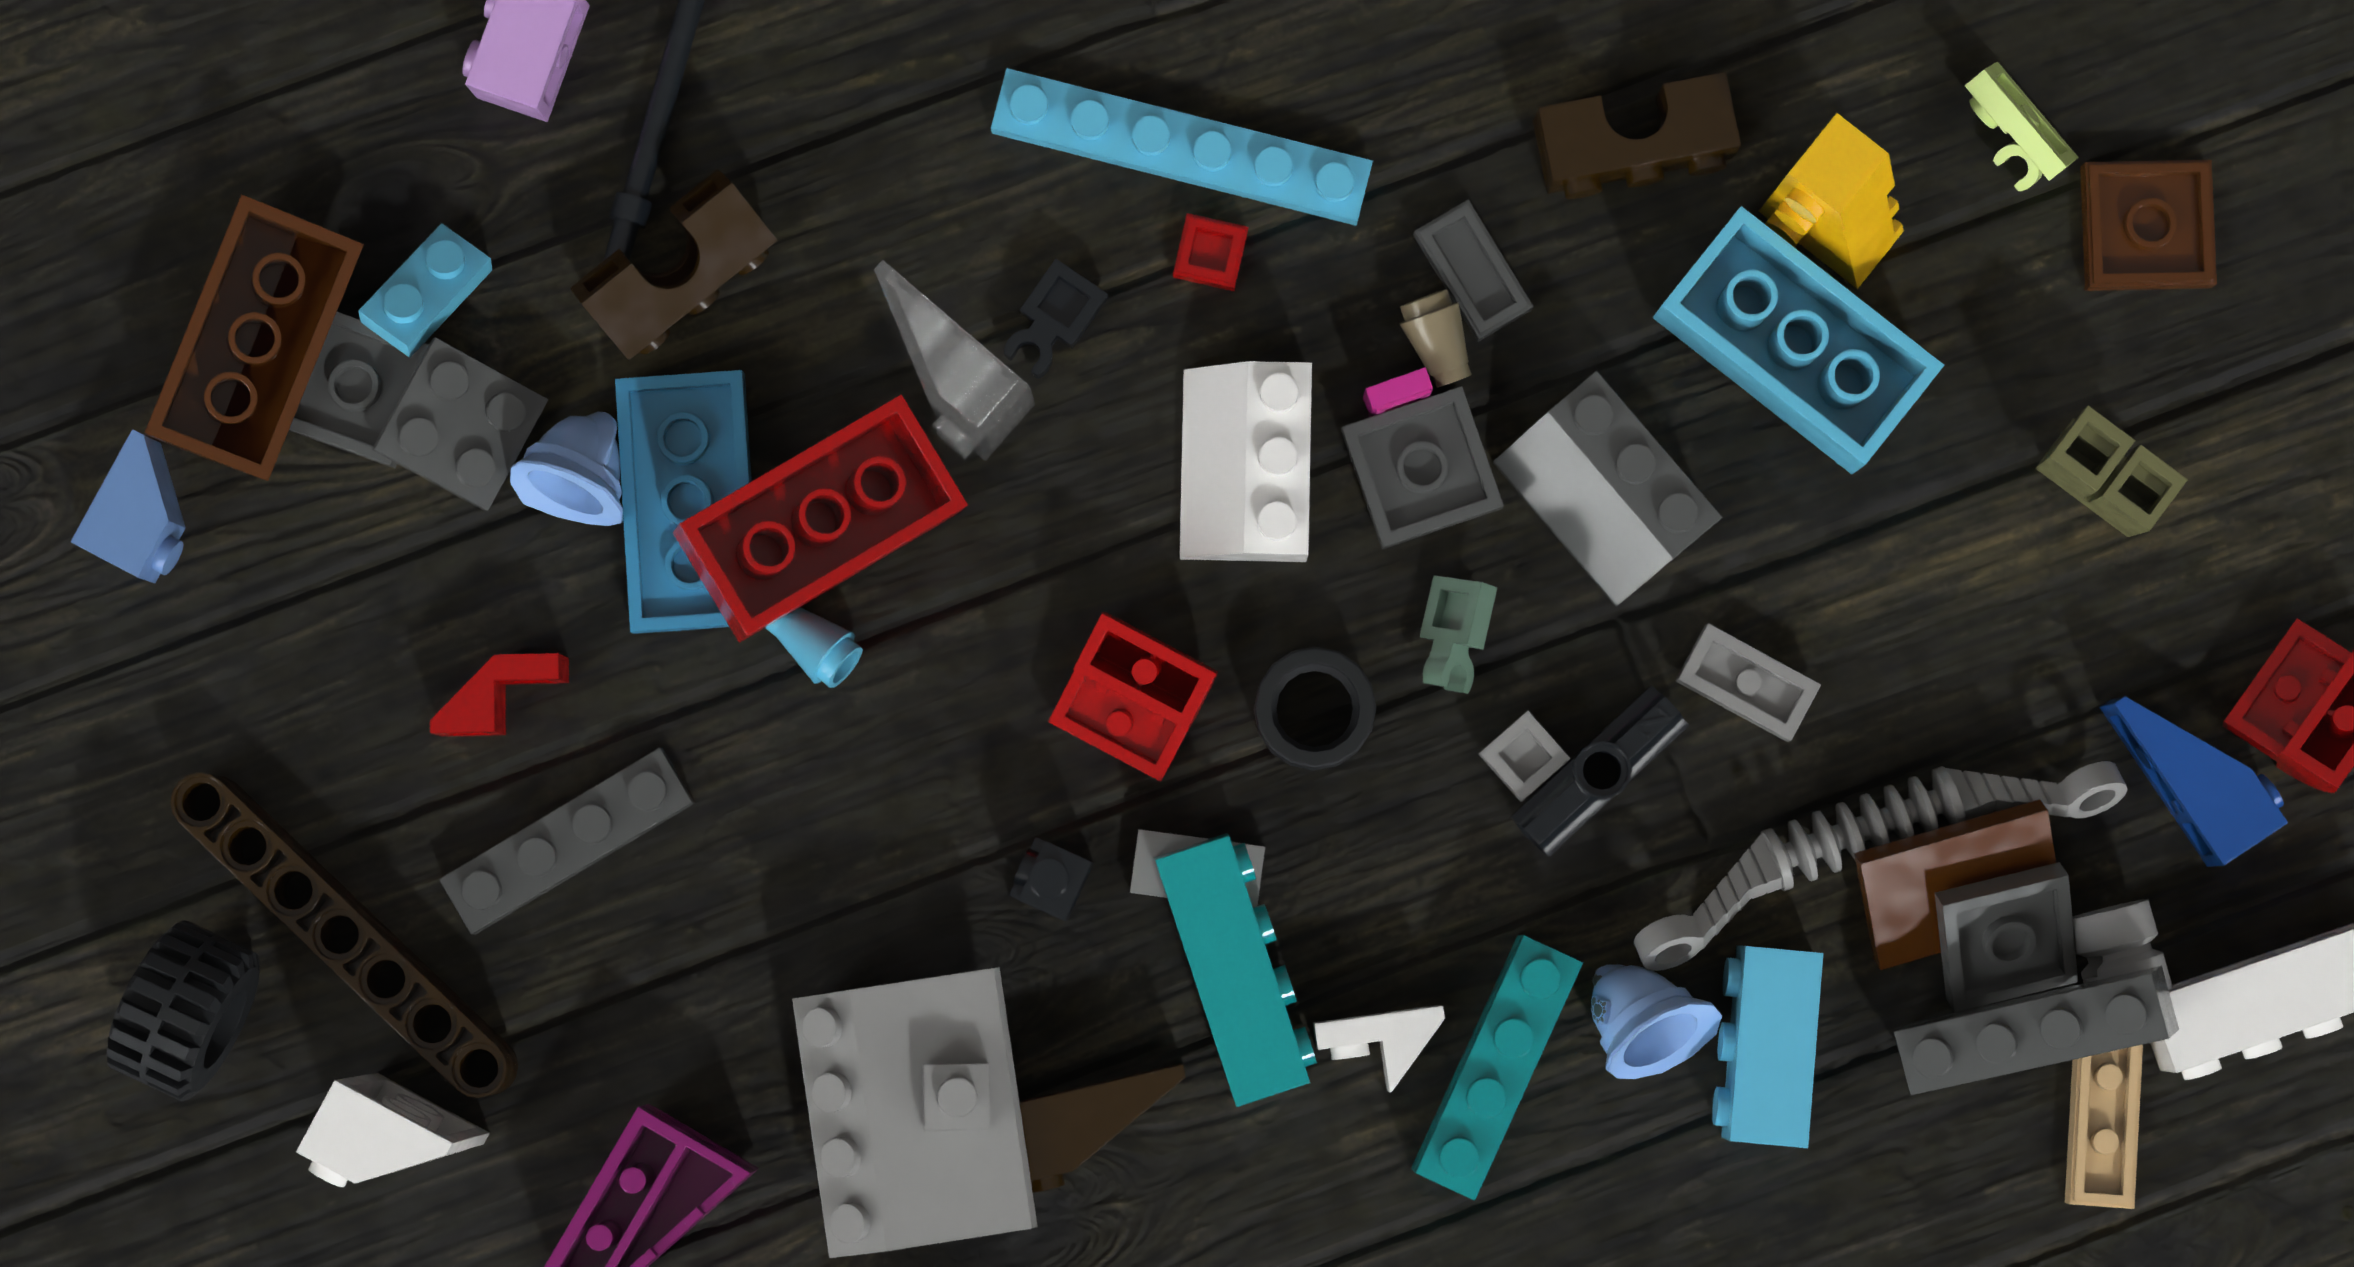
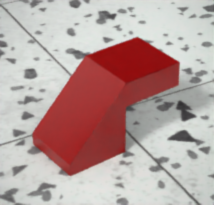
(481, 702)

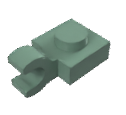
(1455, 621)

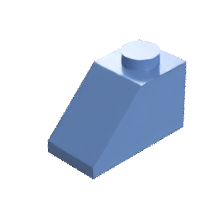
(135, 513)

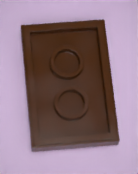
(1903, 875)

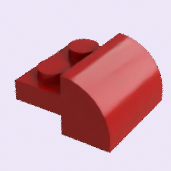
(1133, 696)
(2302, 709)

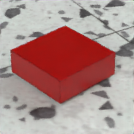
(1210, 252)

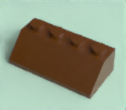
(254, 338)

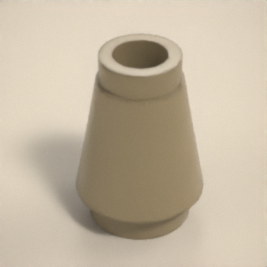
(1437, 336)

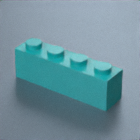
(1233, 969)
(1496, 1066)

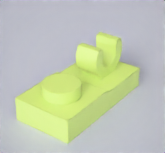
(2003, 104)

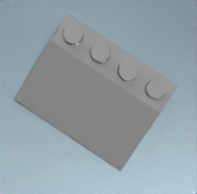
(863, 1080)

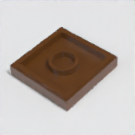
(2148, 225)

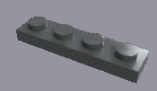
(567, 841)

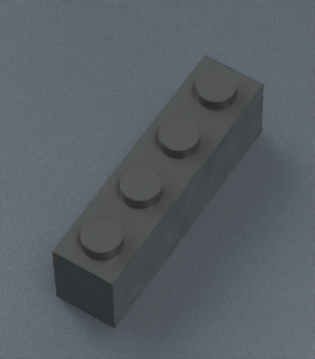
(2037, 1030)

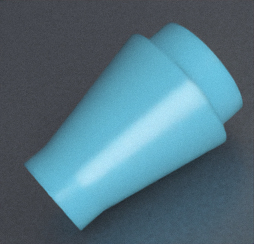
(818, 646)

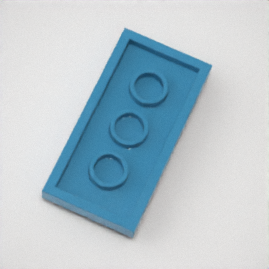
(678, 455)

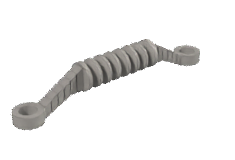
(1954, 795)

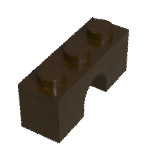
(1584, 151)
(642, 306)

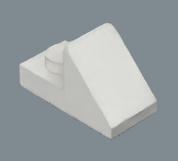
(1400, 1036)

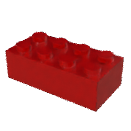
(819, 518)

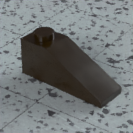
(1077, 1122)

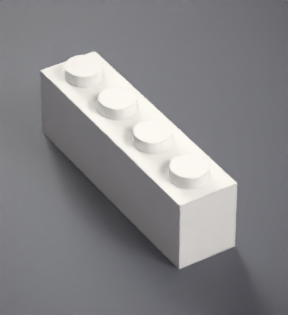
(2260, 1002)

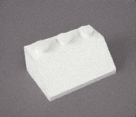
(1246, 462)
(379, 1128)

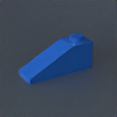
(2206, 791)

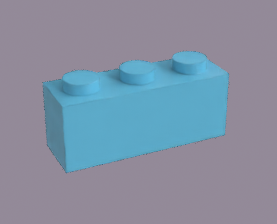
(1769, 1046)

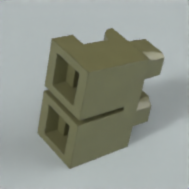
(2120, 489)

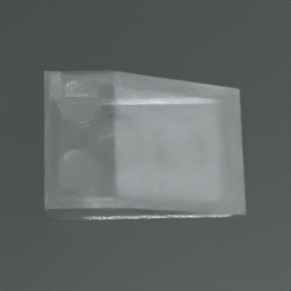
(964, 382)

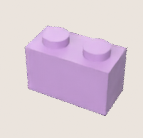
(524, 53)

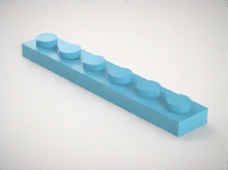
(1181, 146)

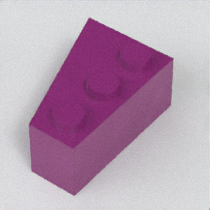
(649, 1194)

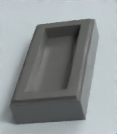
(1473, 270)

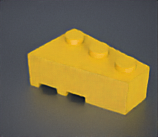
(1838, 202)

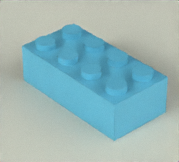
(1798, 341)

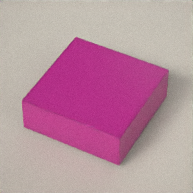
(1398, 392)

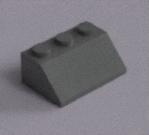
(1606, 489)

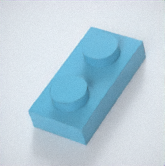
(425, 290)

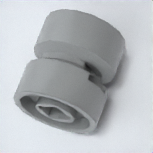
(2118, 941)

